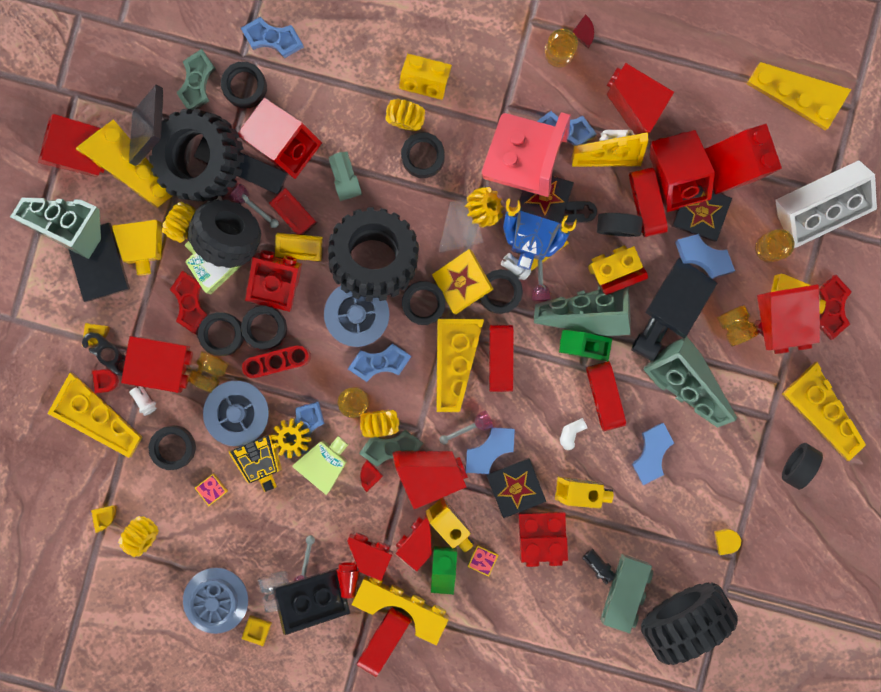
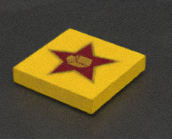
(462, 281)

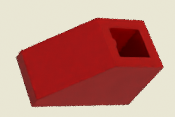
(417, 546)
(370, 557)

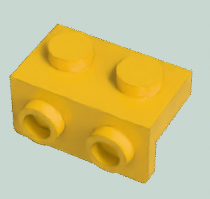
(424, 76)
(615, 266)

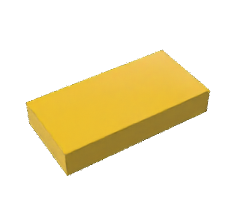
(299, 246)

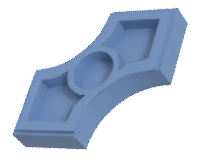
(281, 39)
(579, 130)
(713, 261)
(391, 360)
(312, 418)
(481, 458)
(649, 463)

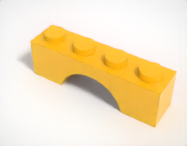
(428, 620)

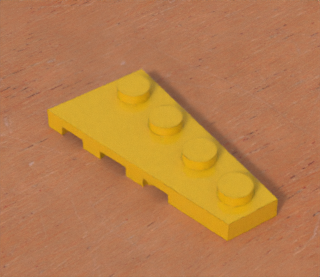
(802, 94)
(111, 150)
(455, 355)
(820, 407)
(92, 416)

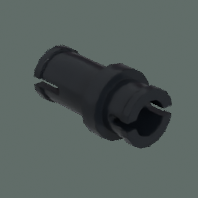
(601, 569)

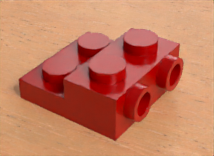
(273, 280)
(543, 538)

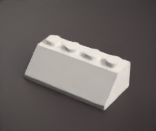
(828, 203)

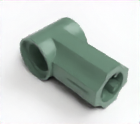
(346, 182)

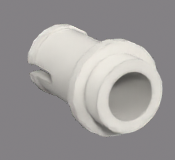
(511, 264)
(143, 400)

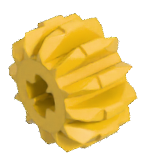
(405, 115)
(484, 207)
(178, 222)
(379, 423)
(289, 446)
(138, 536)

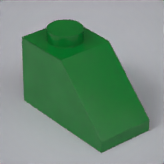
(585, 345)
(444, 570)

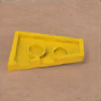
(612, 152)

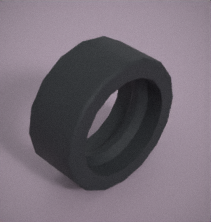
(235, 69)
(423, 137)
(619, 224)
(423, 285)
(518, 291)
(246, 327)
(203, 334)
(154, 448)
(802, 466)

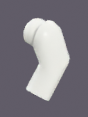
(612, 134)
(569, 433)

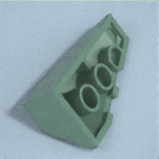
(66, 222)
(588, 312)
(687, 375)

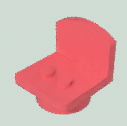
(525, 152)

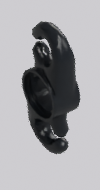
(102, 344)

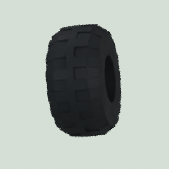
(224, 233)

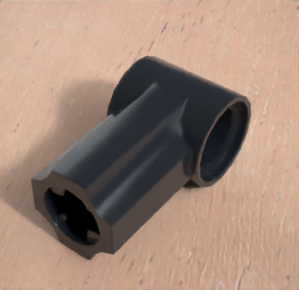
(648, 342)

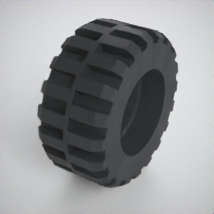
(223, 162)
(378, 227)
(689, 623)

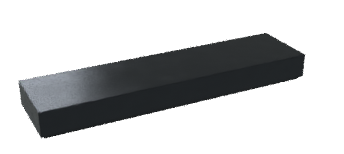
(252, 170)

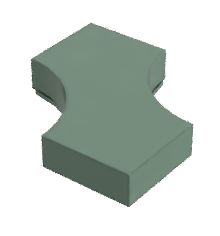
(198, 70)
(380, 449)

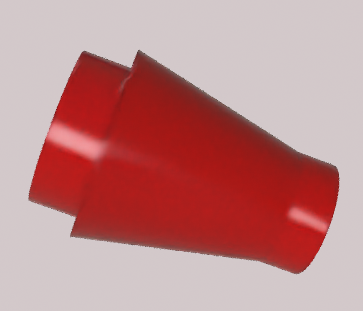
(347, 578)

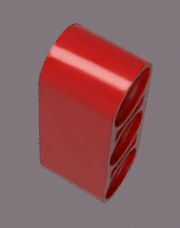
(648, 201)
(501, 358)
(265, 364)
(606, 396)
(383, 642)

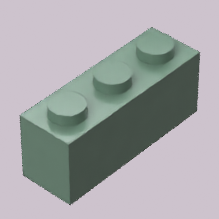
(626, 593)

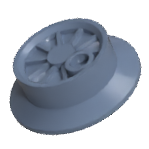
(355, 320)
(235, 413)
(215, 600)

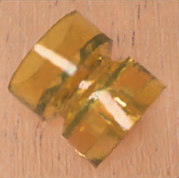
(561, 48)
(774, 245)
(738, 325)
(210, 364)
(353, 402)

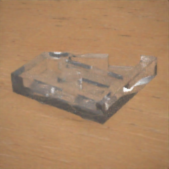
(458, 228)

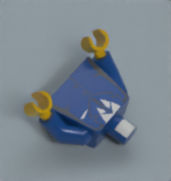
(533, 235)

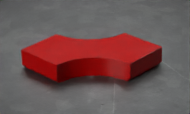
(190, 310)
(833, 318)

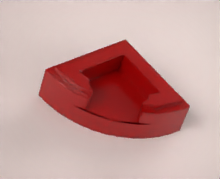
(369, 475)

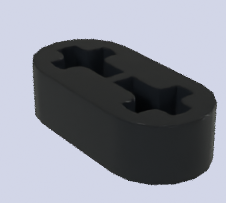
(579, 206)

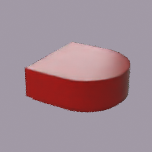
(104, 380)

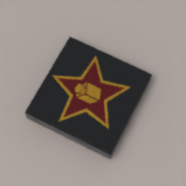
(548, 207)
(703, 217)
(516, 488)

